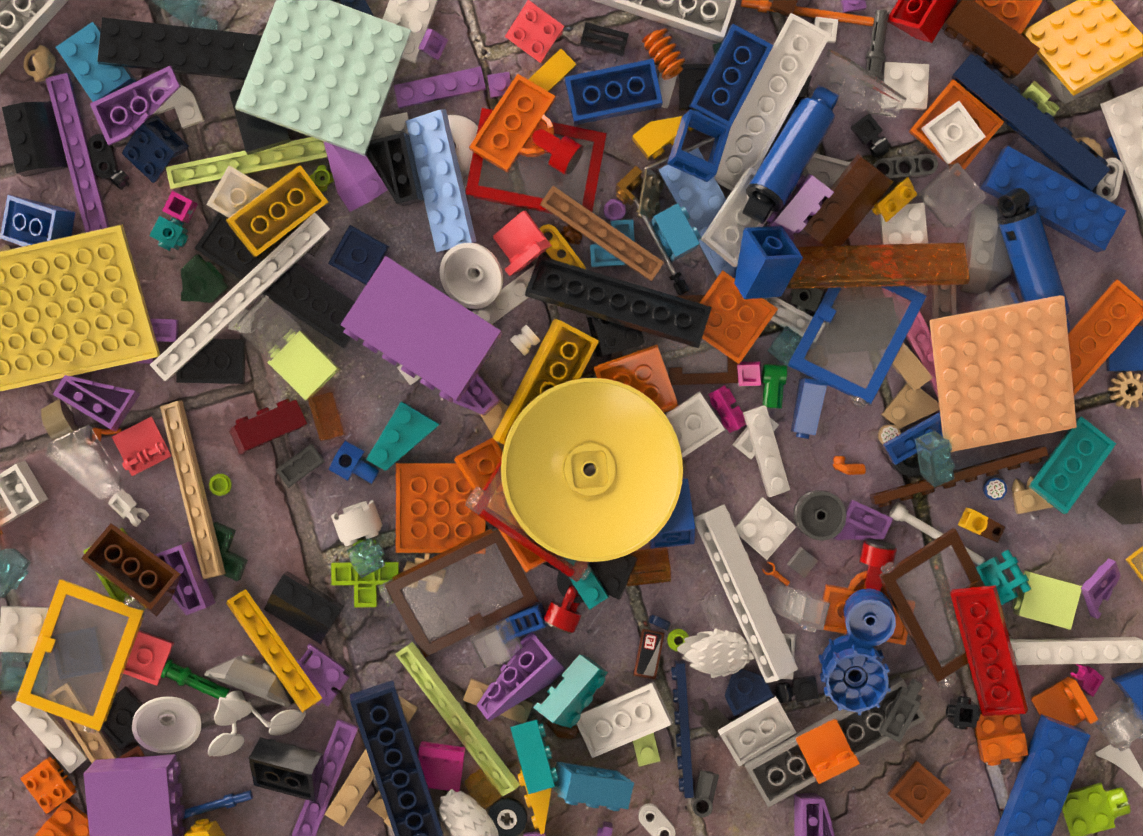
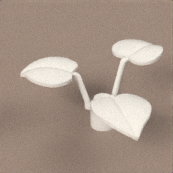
(234, 708)

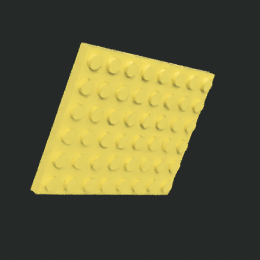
(71, 308)

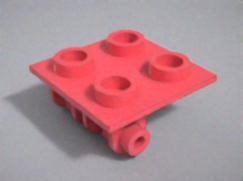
(534, 31)
(141, 446)

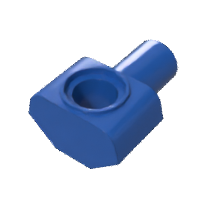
(357, 466)

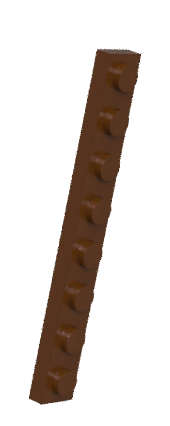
(967, 474)

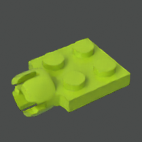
(1094, 809)

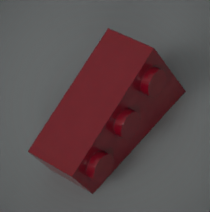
(267, 425)

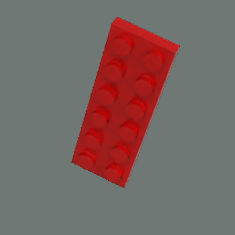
(989, 651)

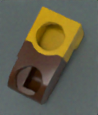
(981, 525)

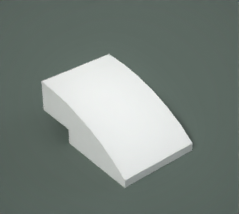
(18, 492)

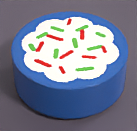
(995, 488)

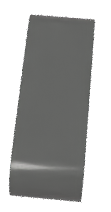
(913, 163)

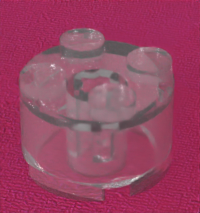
(1002, 296)
(1121, 724)

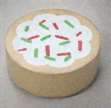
(887, 433)

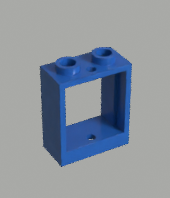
(689, 163)

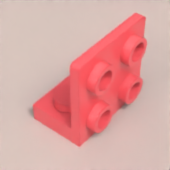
(521, 242)

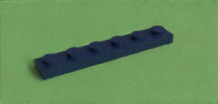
(683, 738)

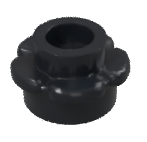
(119, 179)

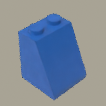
(765, 262)
(680, 526)

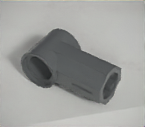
(705, 791)

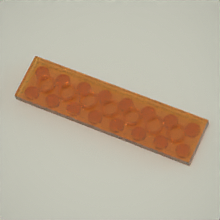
(881, 265)

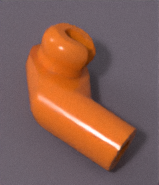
(849, 469)

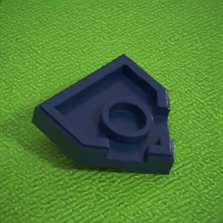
(746, 691)

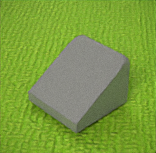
(802, 562)

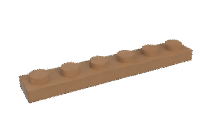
(602, 233)

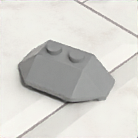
(985, 251)
(251, 677)

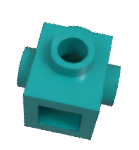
(163, 229)

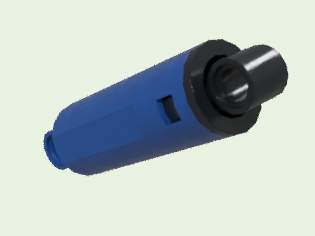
(790, 154)
(1029, 248)

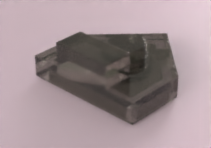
(1124, 501)

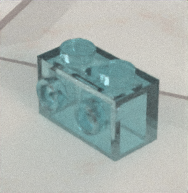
(935, 458)

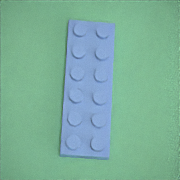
(440, 180)
(702, 203)

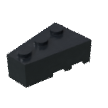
(397, 167)

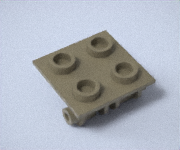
(651, 188)

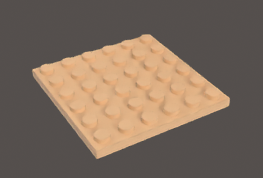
(1003, 373)

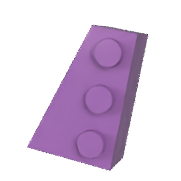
(99, 401)
(192, 591)
(811, 816)

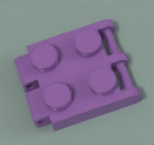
(323, 673)

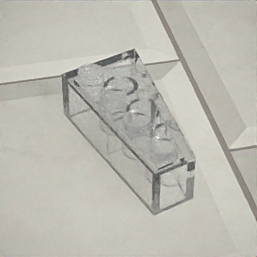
(800, 606)

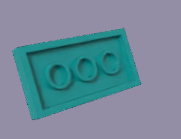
(1072, 465)

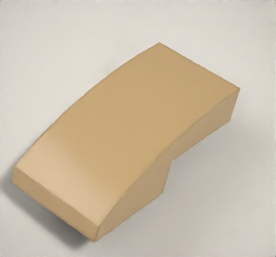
(911, 368)

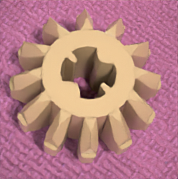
(1120, 386)

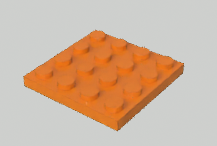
(433, 508)

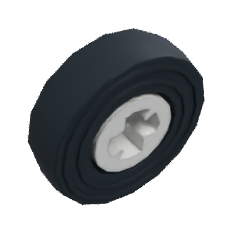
(516, 811)

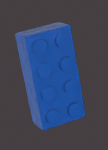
(731, 75)
(613, 92)

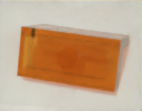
(326, 416)
(651, 567)

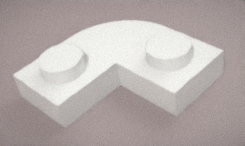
(185, 105)

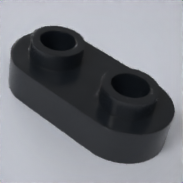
(101, 156)

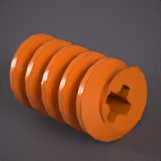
(663, 53)

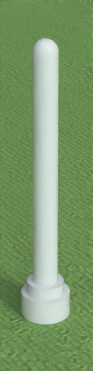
(900, 513)

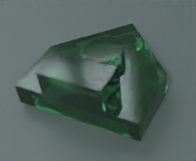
(201, 281)

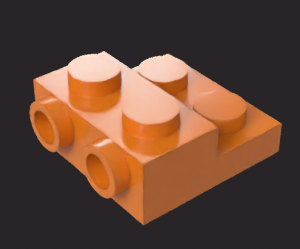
(1000, 739)
(66, 821)

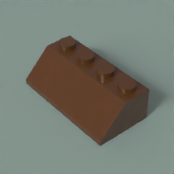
(989, 38)
(852, 199)
(132, 569)

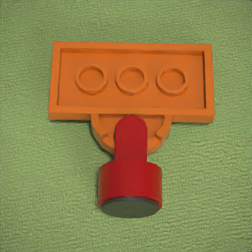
(521, 128)
(875, 554)

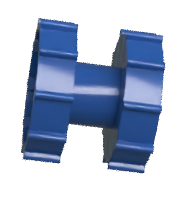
(859, 691)

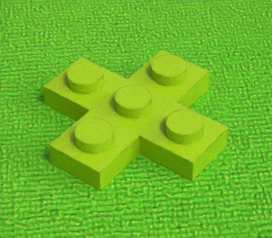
(364, 588)

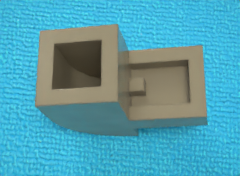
(58, 419)

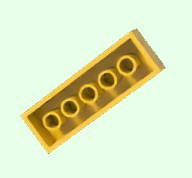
(558, 360)

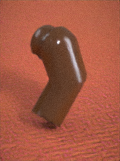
(562, 731)

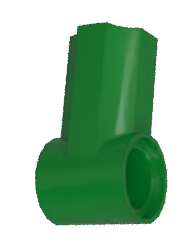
(774, 379)

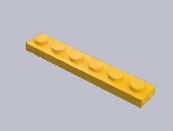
(274, 650)

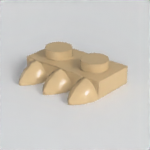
(1026, 499)

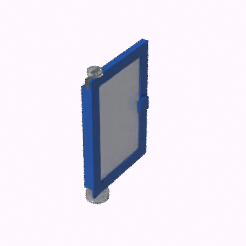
(857, 337)

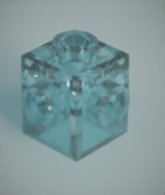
(785, 345)
(366, 557)

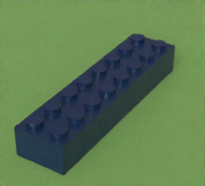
(395, 761)

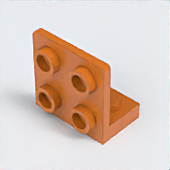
(1064, 703)
(827, 751)

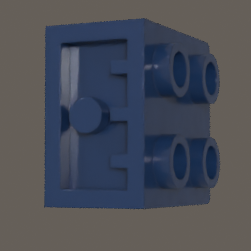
(153, 148)

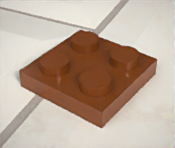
(919, 792)

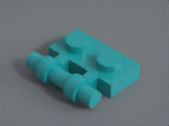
(993, 574)

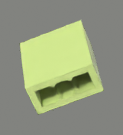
(304, 365)
(1048, 600)

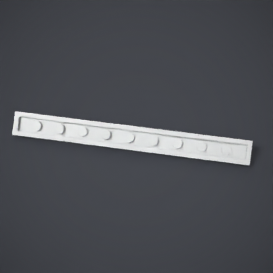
(240, 297)

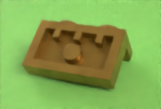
(628, 183)

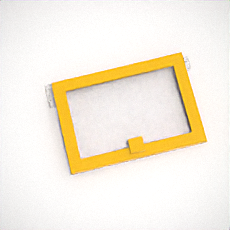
(81, 655)

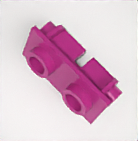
(730, 418)

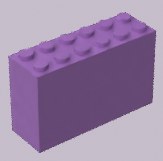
(421, 330)
(134, 797)

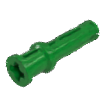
(186, 677)

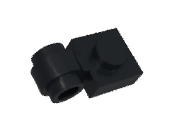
(867, 130)
(803, 688)

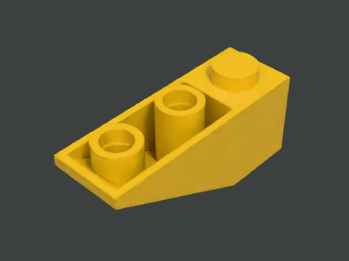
(657, 135)
(539, 802)

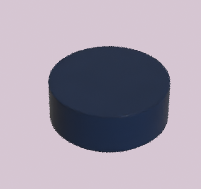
(662, 623)

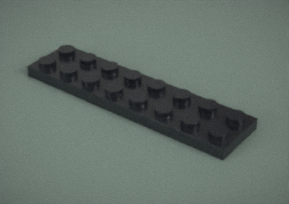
(184, 48)
(294, 291)
(618, 301)

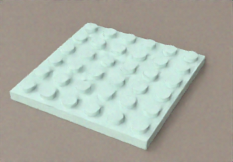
(324, 71)

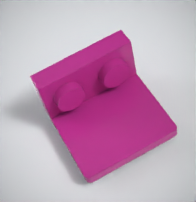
(442, 765)

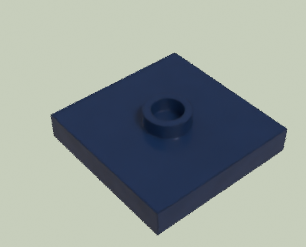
(358, 254)

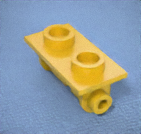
(895, 200)

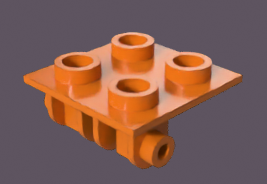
(48, 785)

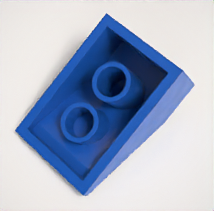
(34, 222)

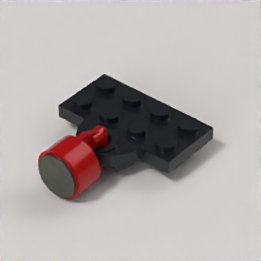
(612, 575)

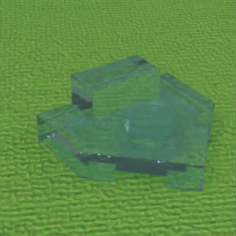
(12, 570)

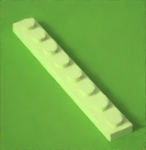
(215, 167)
(457, 719)

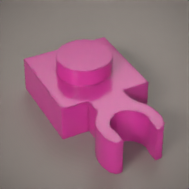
(1088, 679)

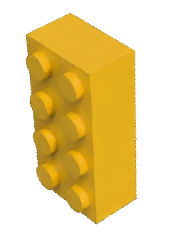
(277, 211)

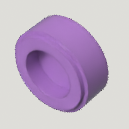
(614, 210)

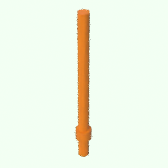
(764, 6)

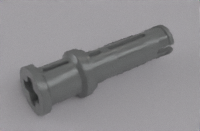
(875, 55)

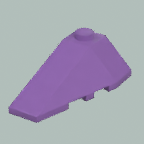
(131, 106)
(354, 177)
(522, 677)

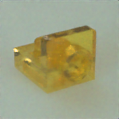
(482, 789)

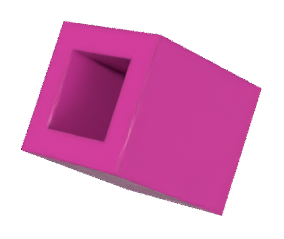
(180, 207)

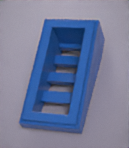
(540, 613)

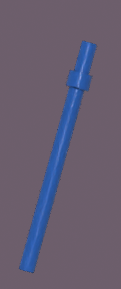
(228, 801)

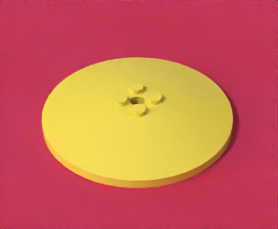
(633, 478)

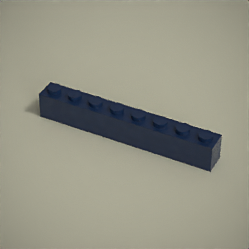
(1031, 123)

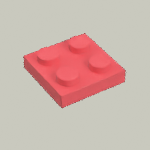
(148, 657)

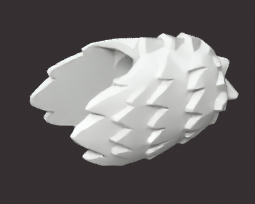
(716, 652)
(464, 816)

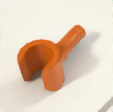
(99, 431)
(776, 574)

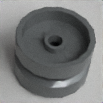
(832, 511)

